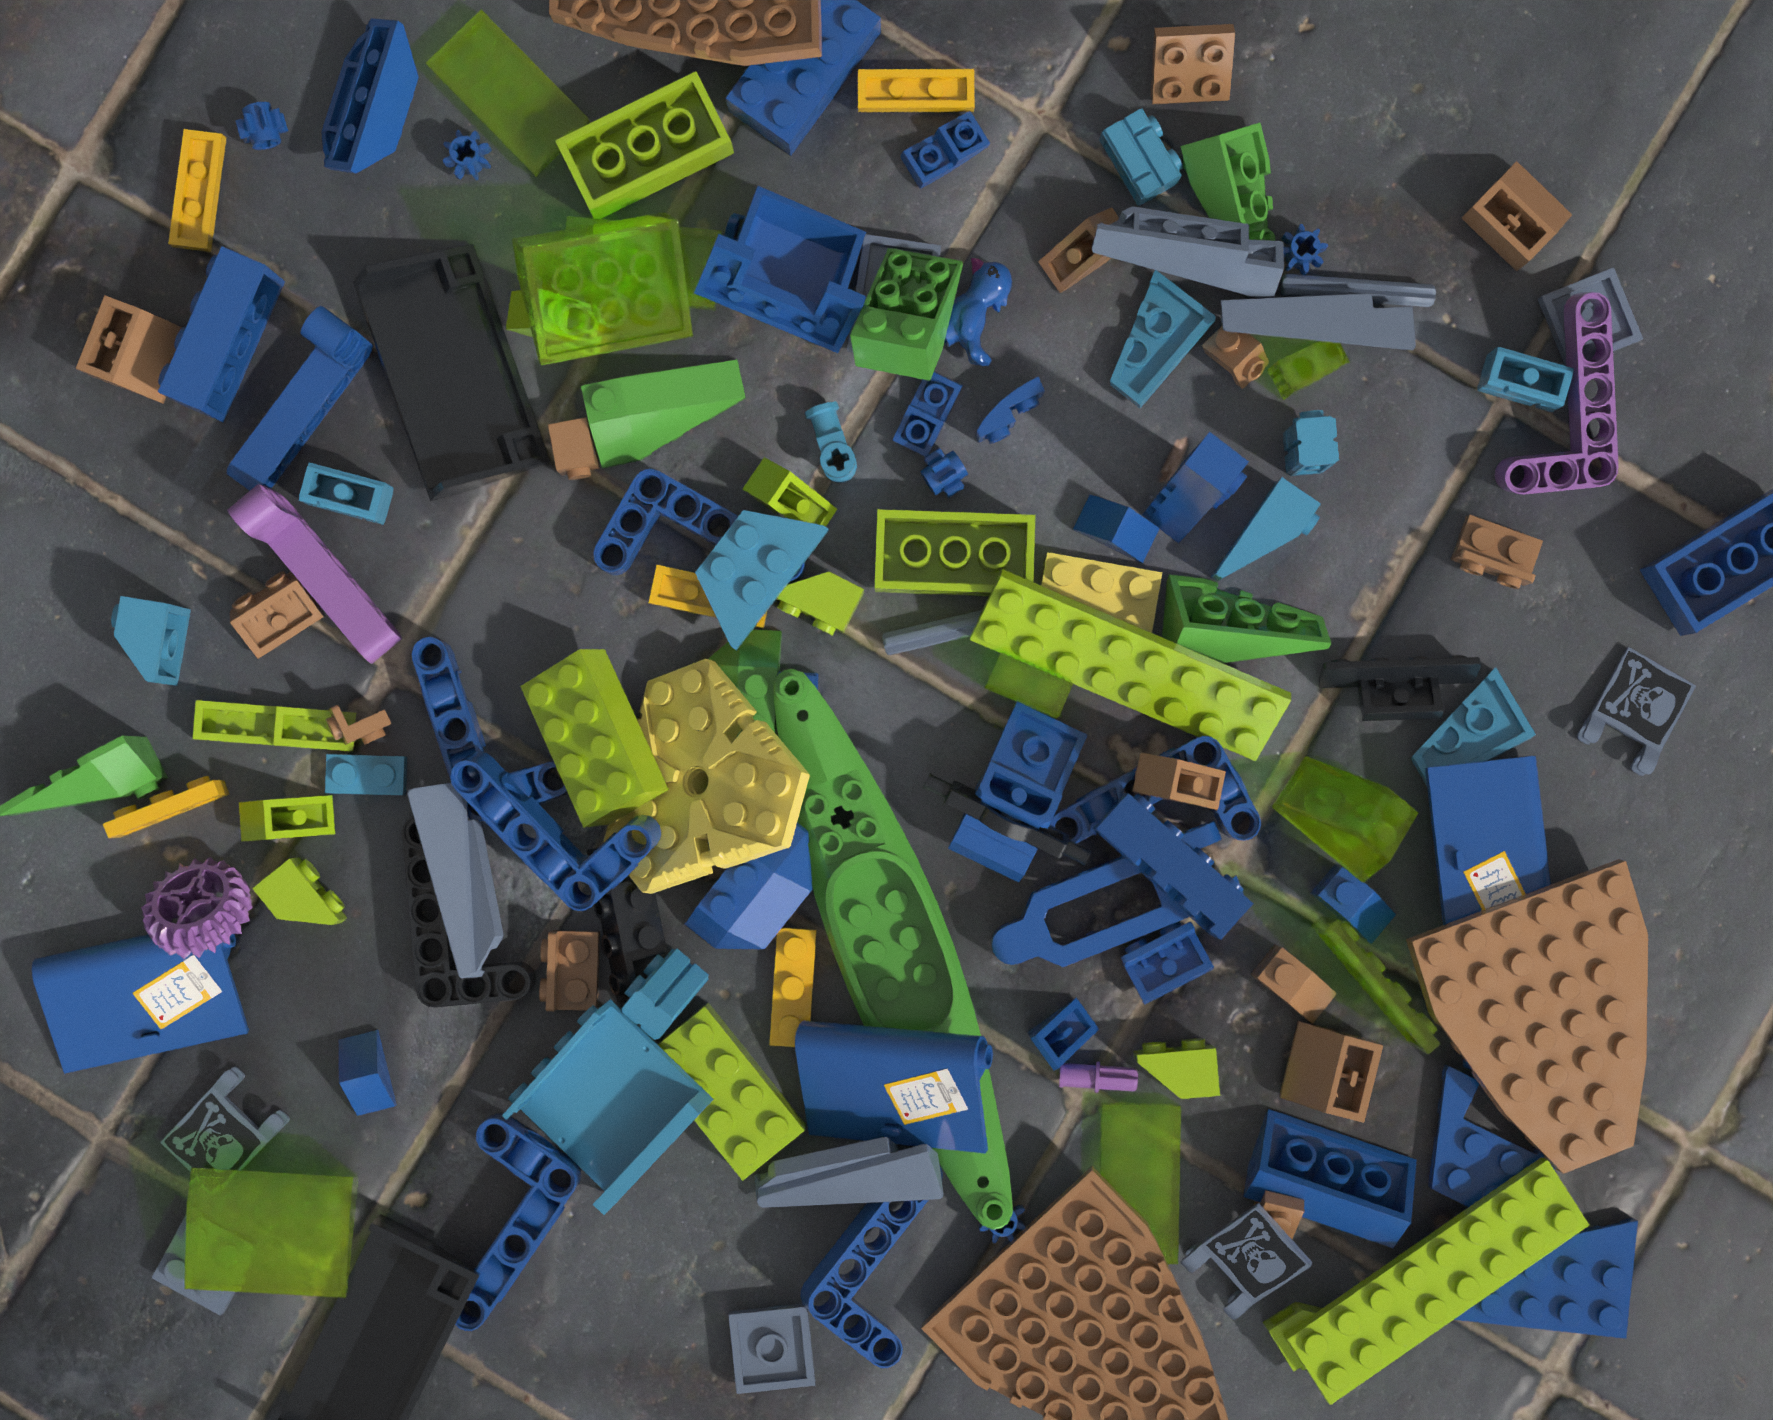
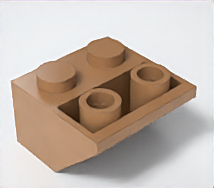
(1517, 216)
(128, 348)
(1331, 1071)

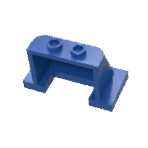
(788, 270)

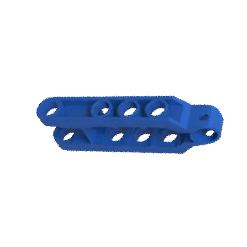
(1029, 934)

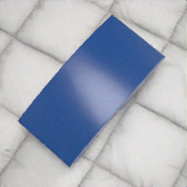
(945, 150)
(927, 413)
(1000, 419)

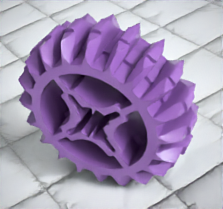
(202, 916)

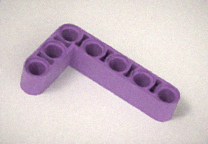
(1581, 410)
(275, 521)

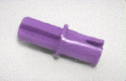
(1098, 1077)

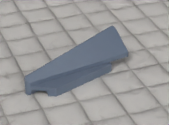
(1194, 249)
(1323, 318)
(459, 874)

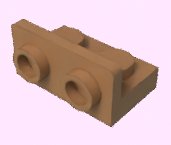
(1496, 551)
(274, 613)
(571, 970)

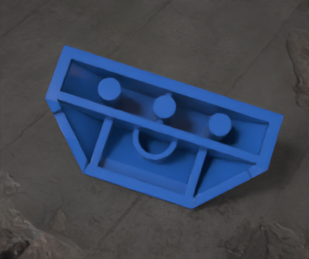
(370, 98)
(755, 898)

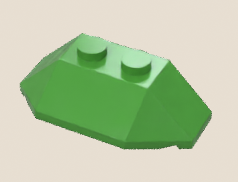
(754, 670)

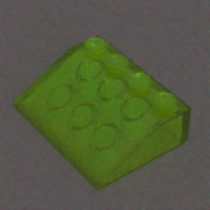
(604, 287)
(269, 1232)

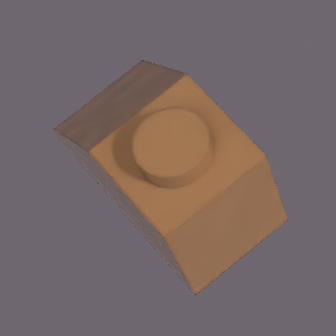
(1074, 256)
(1179, 781)
(1293, 983)

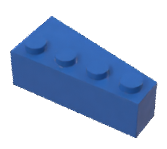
(1201, 482)
(1173, 866)

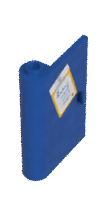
(1486, 833)
(116, 991)
(893, 1084)

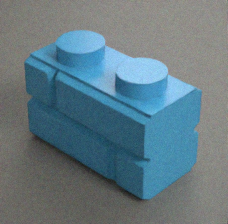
(1141, 156)
(1525, 379)
(1310, 444)
(346, 493)
(665, 992)

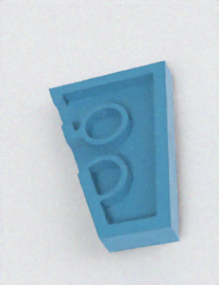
(1160, 338)
(1478, 729)

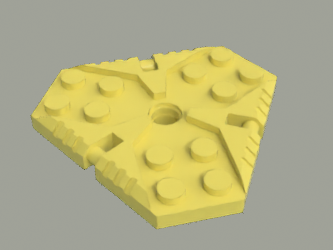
(721, 787)

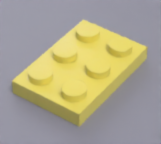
(1108, 587)

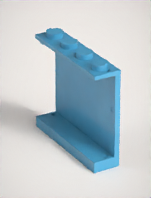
(610, 1100)

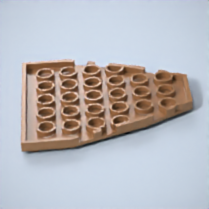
(703, 29)
(1550, 1009)
(1082, 1318)

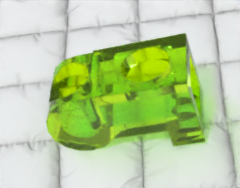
(1307, 367)

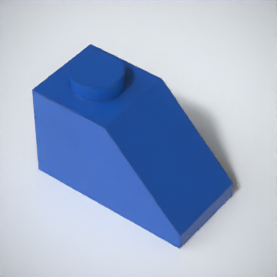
(1353, 902)

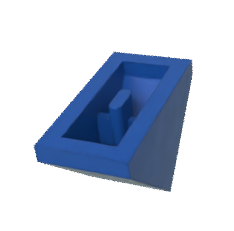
(1116, 527)
(1063, 1033)
(365, 1073)

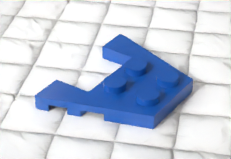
(1465, 1157)

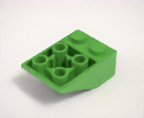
(906, 314)

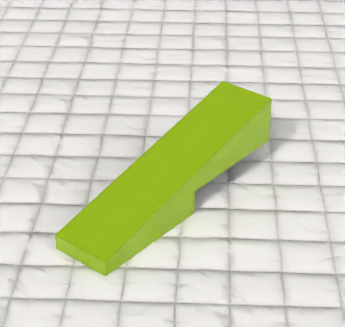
(267, 725)

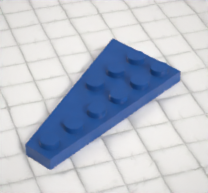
(1572, 1289)

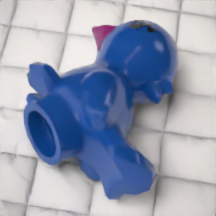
(988, 287)

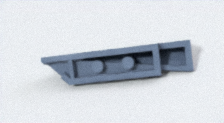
(852, 1174)

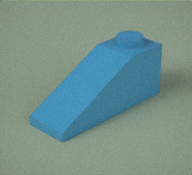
(1277, 521)

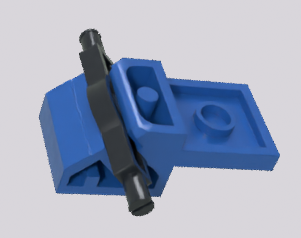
(1017, 796)

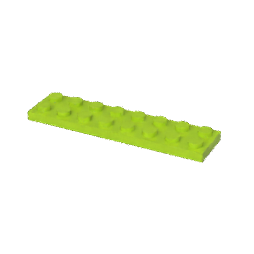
(1130, 665)
(1436, 1280)

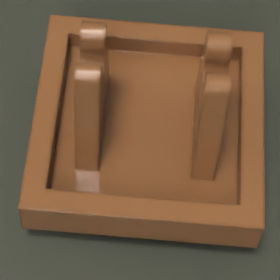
(1192, 63)

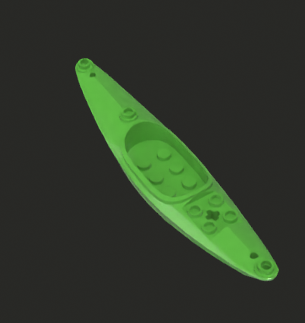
(885, 918)

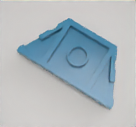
(754, 567)

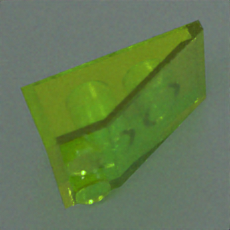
(1346, 815)

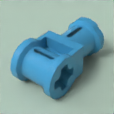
(831, 441)

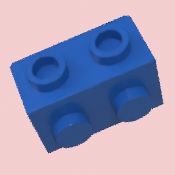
(1166, 961)

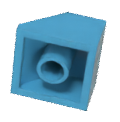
(152, 637)

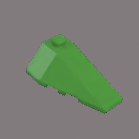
(1230, 179)
(649, 410)
(1236, 626)
(107, 773)

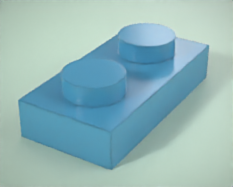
(366, 774)

